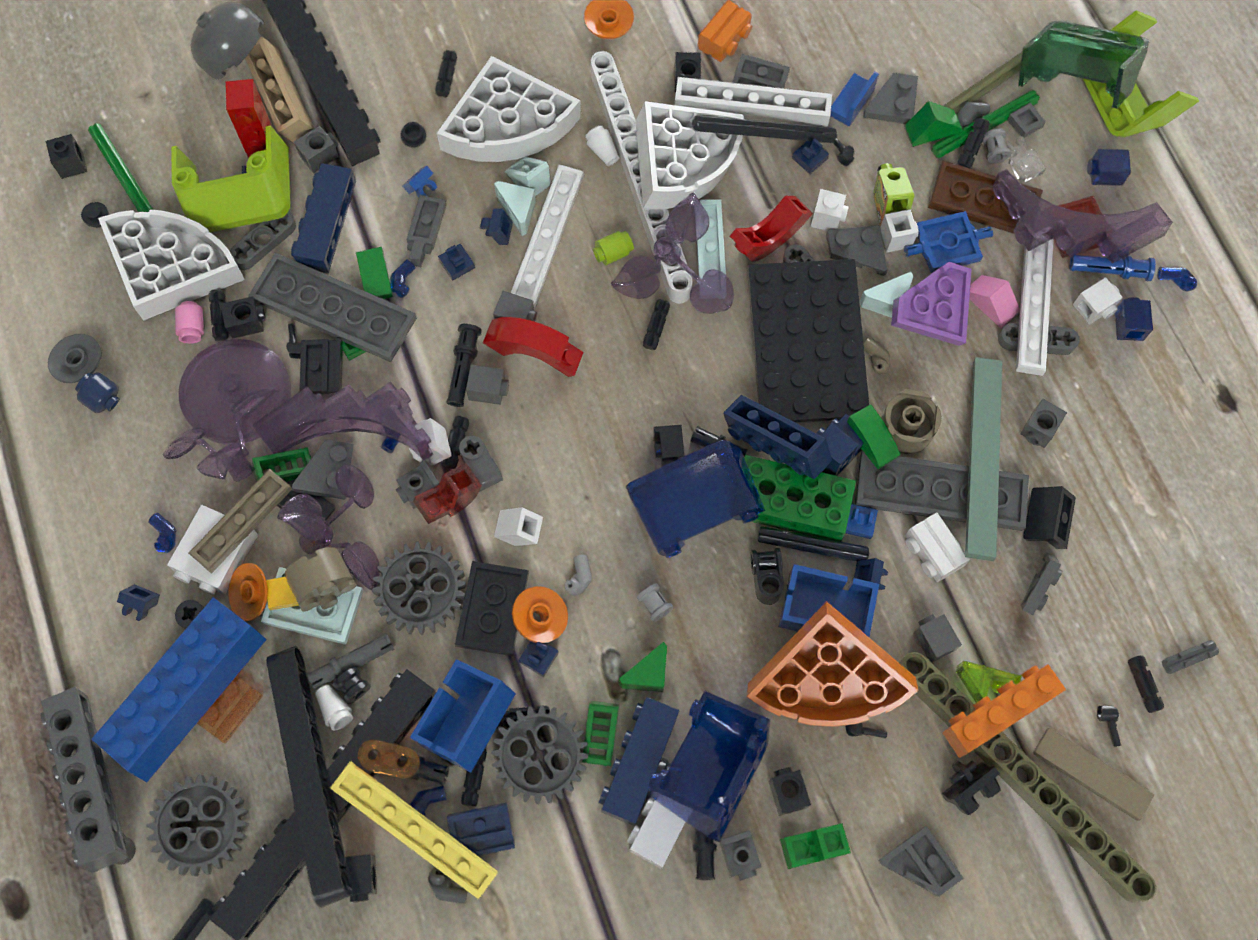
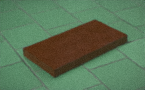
(972, 191)

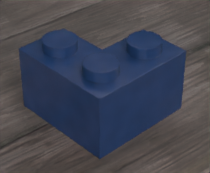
(842, 443)

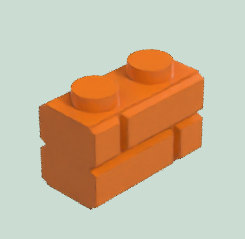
(724, 31)

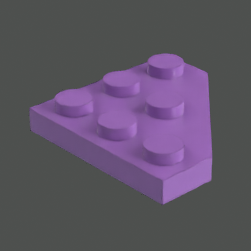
(937, 305)

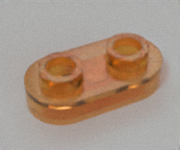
(387, 758)

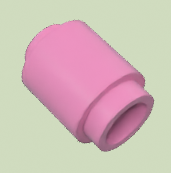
(189, 322)

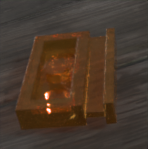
(230, 710)

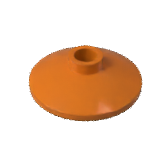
(616, 11)
(248, 591)
(549, 608)

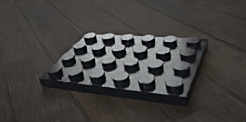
(808, 339)

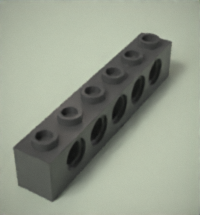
(108, 843)

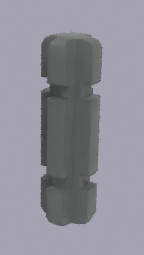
(1190, 657)

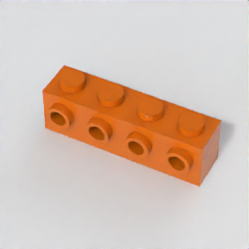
(1003, 711)

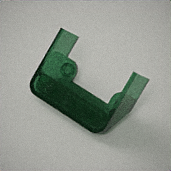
(1085, 54)

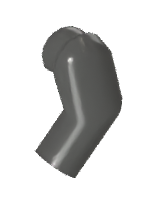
(970, 111)
(443, 888)

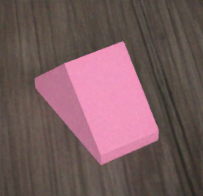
(994, 299)

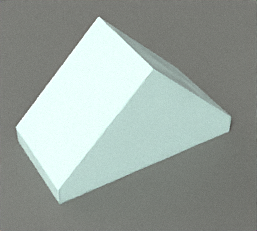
(530, 174)
(517, 203)
(881, 297)

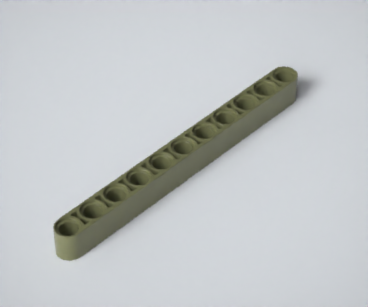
(1029, 791)

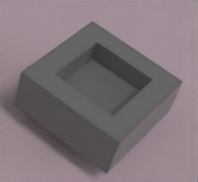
(1026, 120)

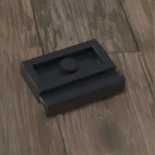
(321, 365)

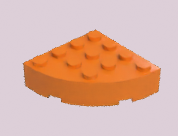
(831, 675)

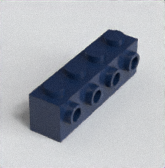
(777, 437)

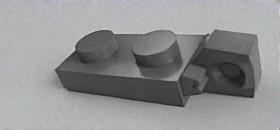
(425, 228)

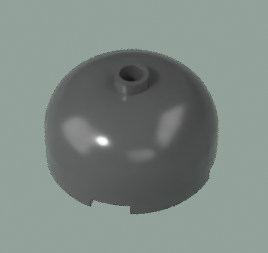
(224, 37)

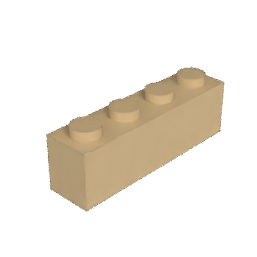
(278, 91)

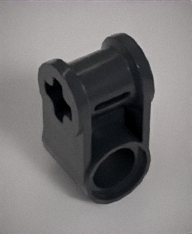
(767, 570)

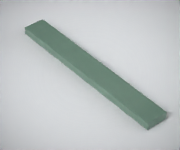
(984, 460)

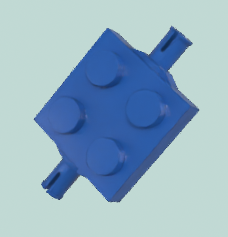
(948, 240)

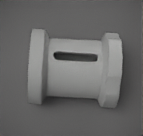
(1004, 152)
(655, 602)

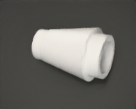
(601, 143)
(333, 708)

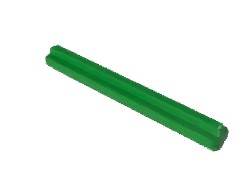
(995, 118)
(119, 168)

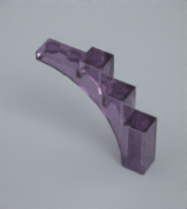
(1077, 231)
(312, 416)

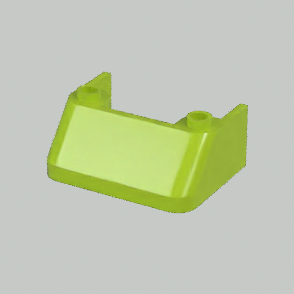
(1133, 114)
(236, 199)

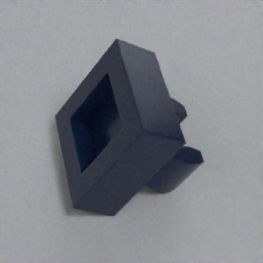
(810, 155)
(498, 226)
(456, 261)
(871, 571)
(138, 599)
(538, 657)

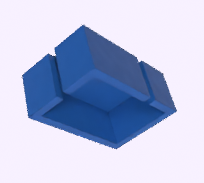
(811, 588)
(463, 726)

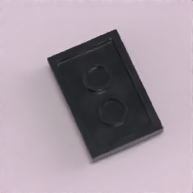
(487, 608)

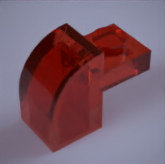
(451, 496)

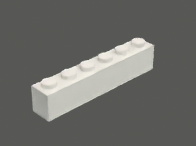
(755, 102)

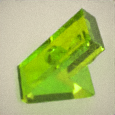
(979, 678)

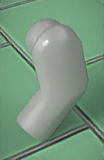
(582, 577)

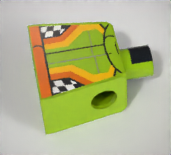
(889, 186)

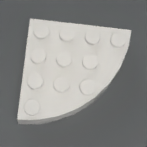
(507, 116)
(676, 157)
(167, 259)

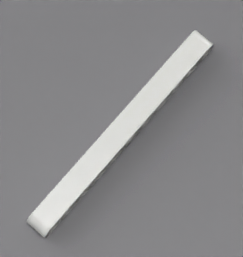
(627, 142)

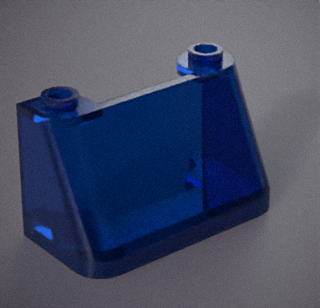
(695, 496)
(713, 765)

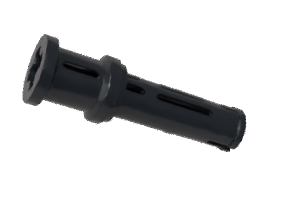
(465, 352)

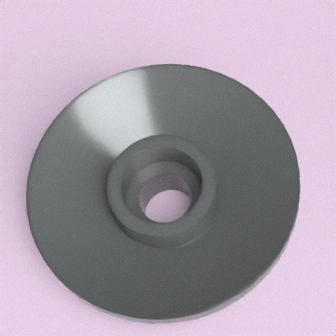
(74, 358)

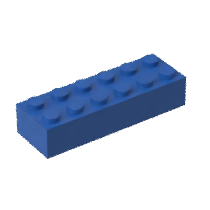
(178, 690)

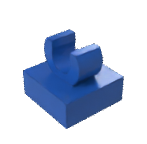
(418, 181)
(861, 521)

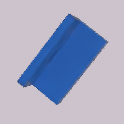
(853, 98)

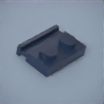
(483, 829)

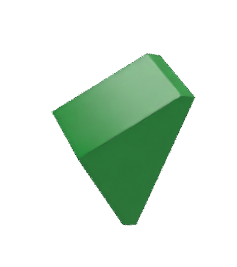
(931, 124)
(648, 673)

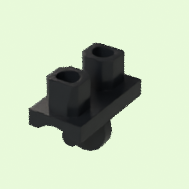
(968, 781)

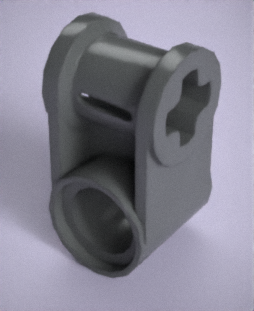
(481, 464)

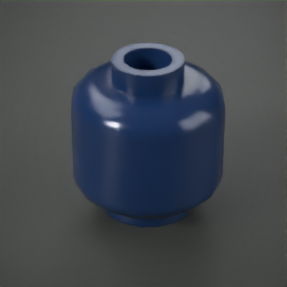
(97, 392)

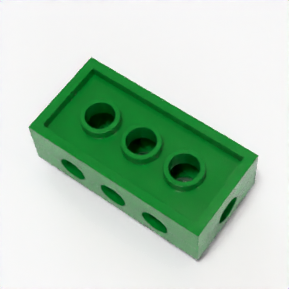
(803, 515)

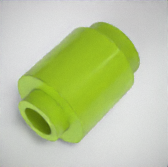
(613, 247)

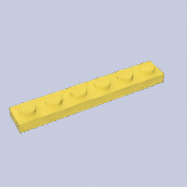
(414, 830)

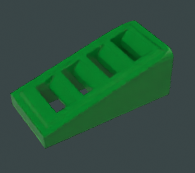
(270, 461)
(595, 706)

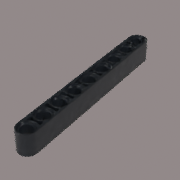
(308, 778)

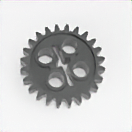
(400, 572)
(515, 766)
(196, 852)

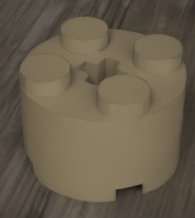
(924, 418)
(319, 579)

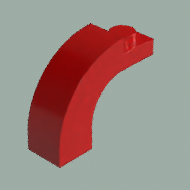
(773, 230)
(533, 339)

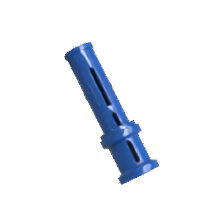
(1124, 267)

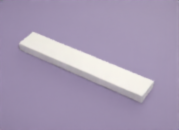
(547, 233)
(1034, 310)

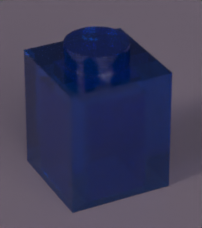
(1109, 167)
(1134, 319)

